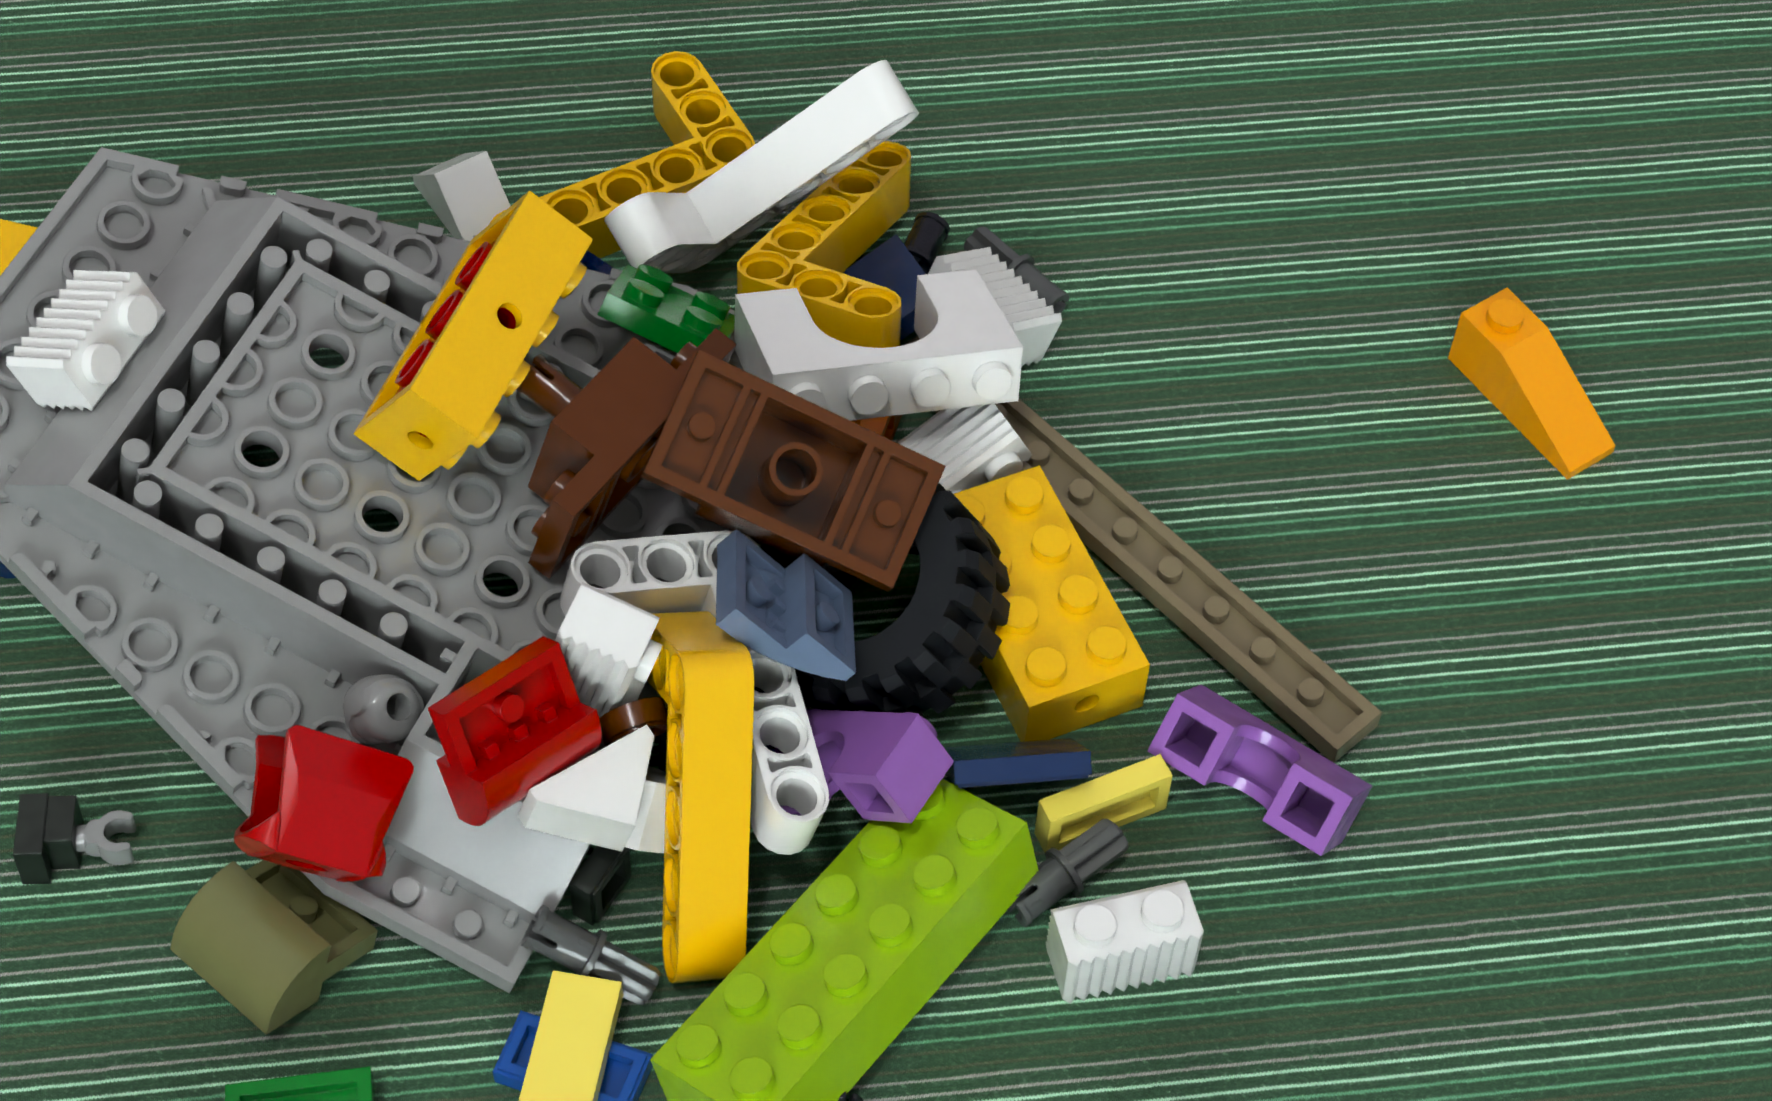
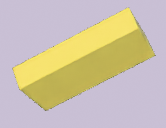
(1117, 796)
(572, 1039)

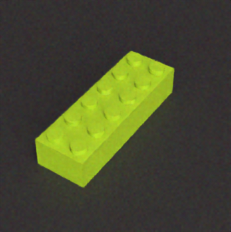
(853, 957)

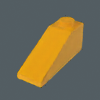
(1529, 381)

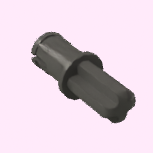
(1022, 265)
(1069, 868)
(590, 954)

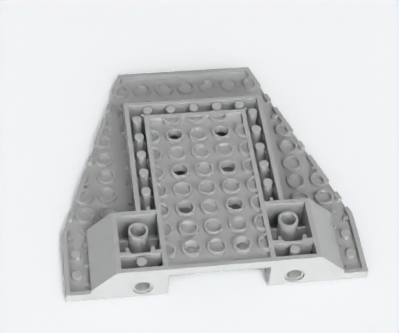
(261, 591)

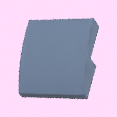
(785, 613)

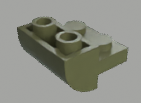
(268, 940)

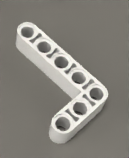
(697, 226)
(780, 718)

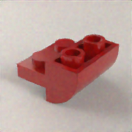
(512, 731)

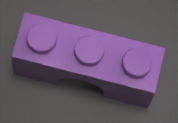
(1227, 745)
(879, 761)

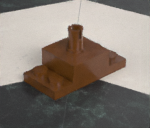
(600, 438)
(792, 473)

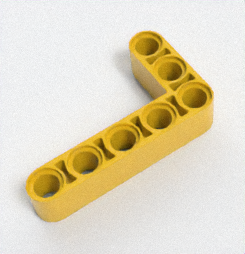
(704, 138)
(827, 237)
(707, 795)

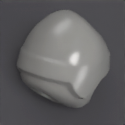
(381, 708)

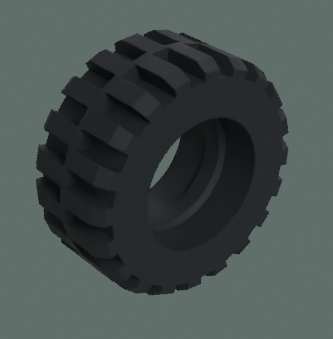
(941, 631)

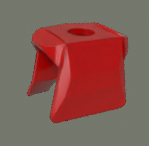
(322, 804)

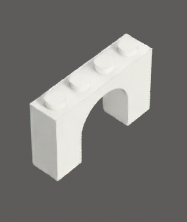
(961, 360)

